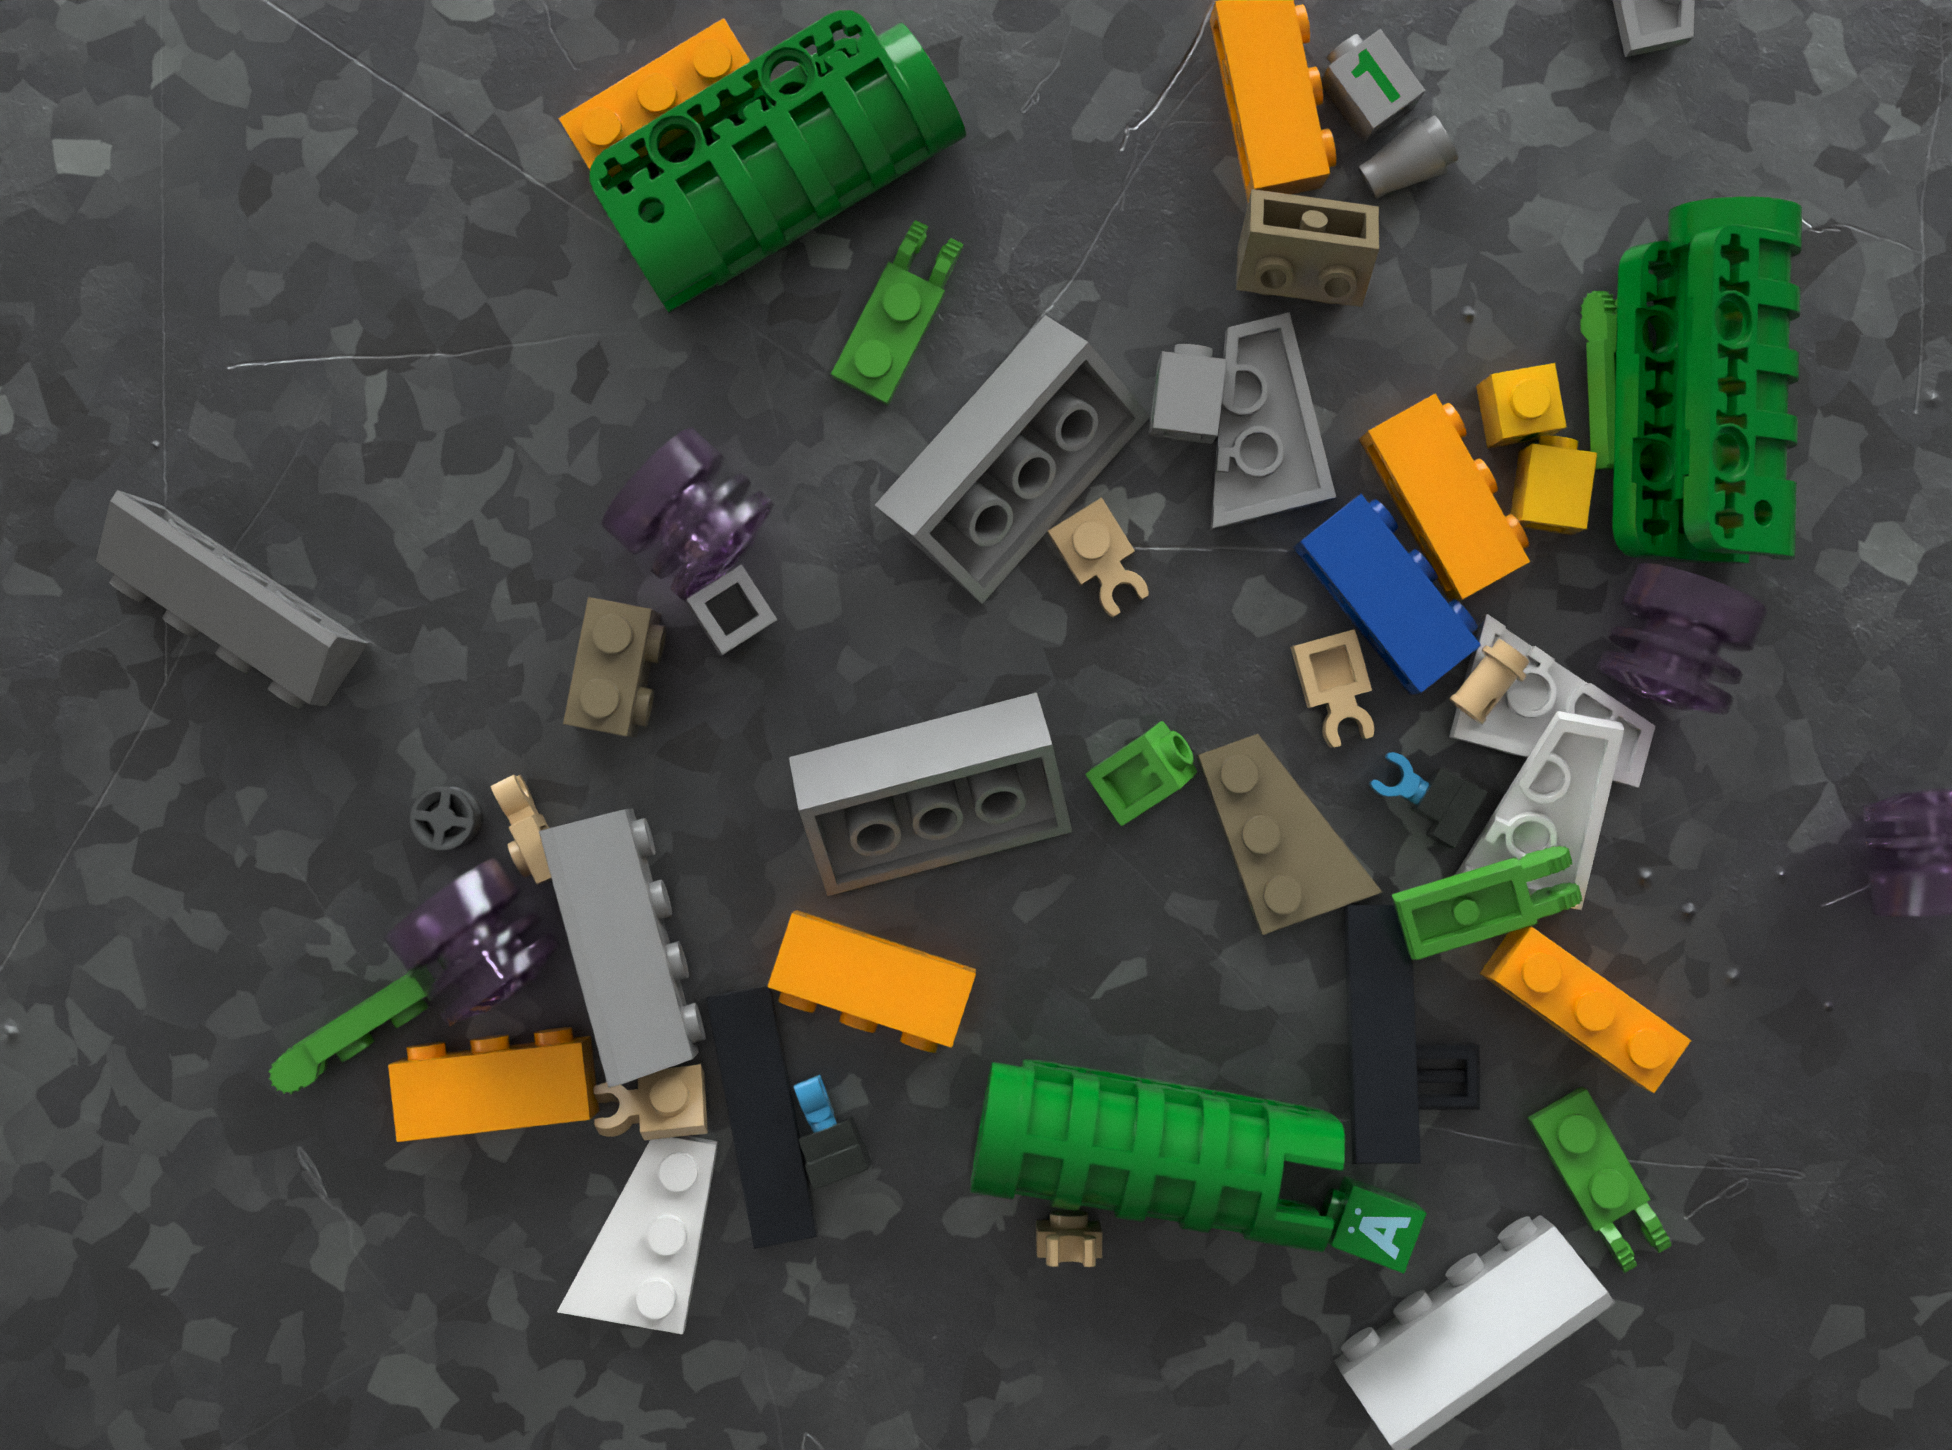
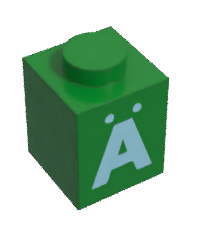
(1373, 1223)

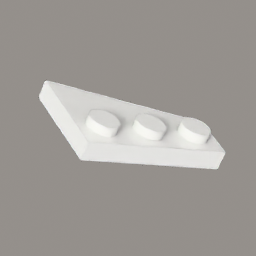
(651, 1241)

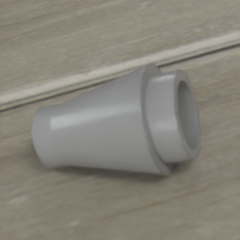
(1410, 158)

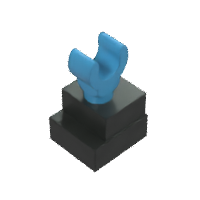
(1442, 800)
(833, 1147)

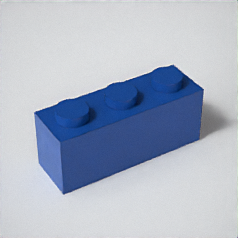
(1389, 594)

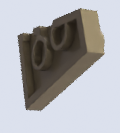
(1278, 838)

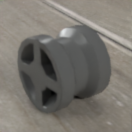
(433, 817)

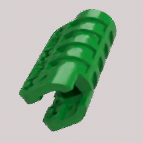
(782, 168)
(1713, 385)
(1152, 1150)

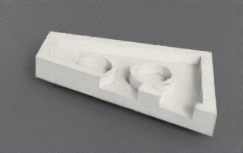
(1530, 705)
(1555, 800)

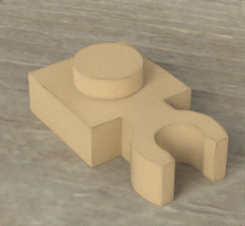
(1093, 548)
(1331, 675)
(525, 823)
(664, 1104)
(1069, 1238)

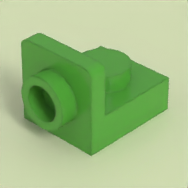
(1143, 772)

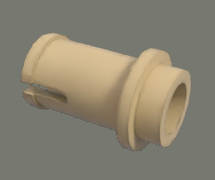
(1490, 680)

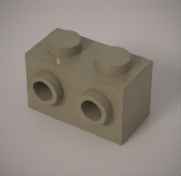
(1307, 248)
(614, 668)

